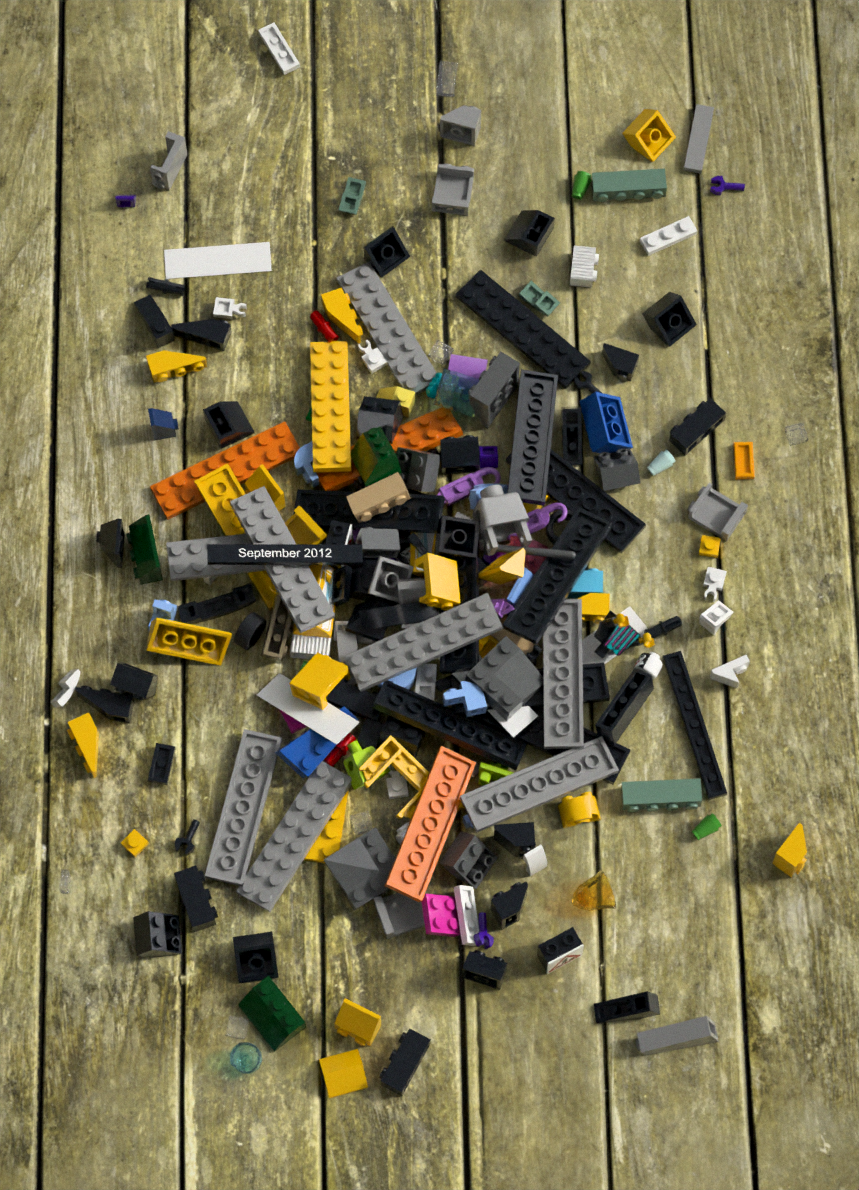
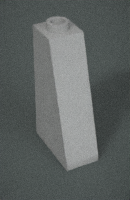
(677, 1036)

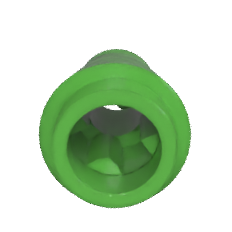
(581, 183)
(706, 827)

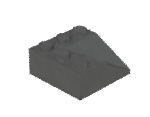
(494, 388)
(506, 678)
(362, 868)

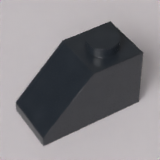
(620, 361)

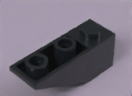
(112, 705)

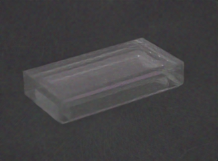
(447, 79)

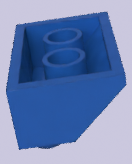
(605, 423)

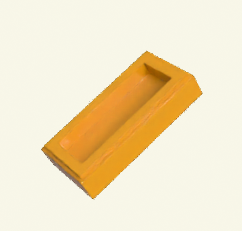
(743, 460)

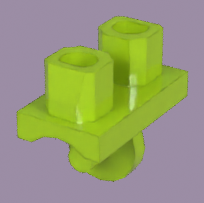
(492, 772)

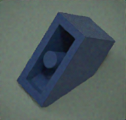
(162, 424)

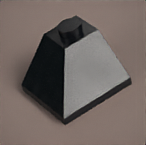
(111, 540)
(354, 624)

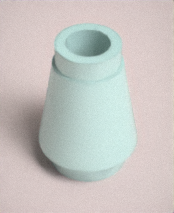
(662, 462)

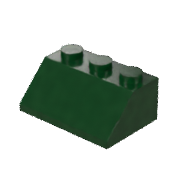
(374, 456)
(144, 551)
(272, 1013)

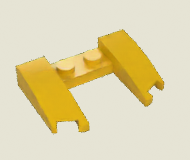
(395, 754)

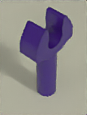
(724, 185)
(483, 937)

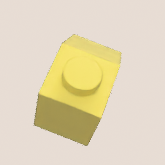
(405, 396)

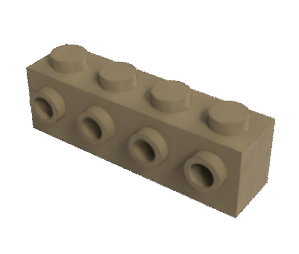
(277, 631)

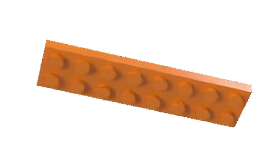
(416, 434)
(268, 448)
(430, 824)

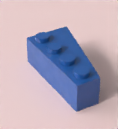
(307, 750)

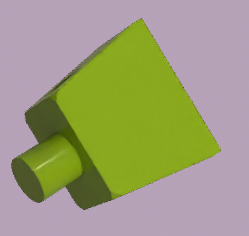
(356, 760)

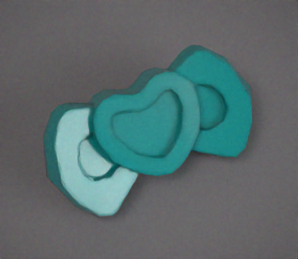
(432, 388)

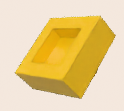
(709, 546)
(134, 843)

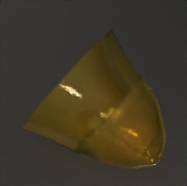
(594, 894)

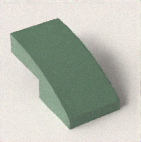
(352, 196)
(538, 299)

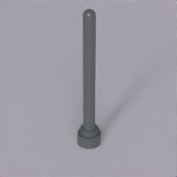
(535, 551)

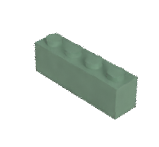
(628, 185)
(661, 794)

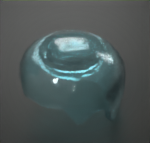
(246, 1057)

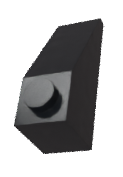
(155, 321)
(205, 332)
(571, 434)
(627, 1008)

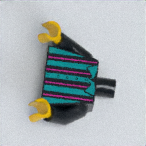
(617, 635)

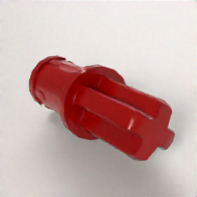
(323, 326)
(339, 750)

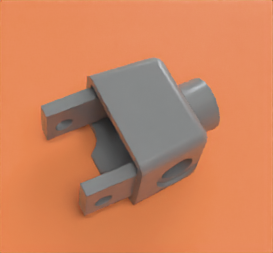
(500, 517)

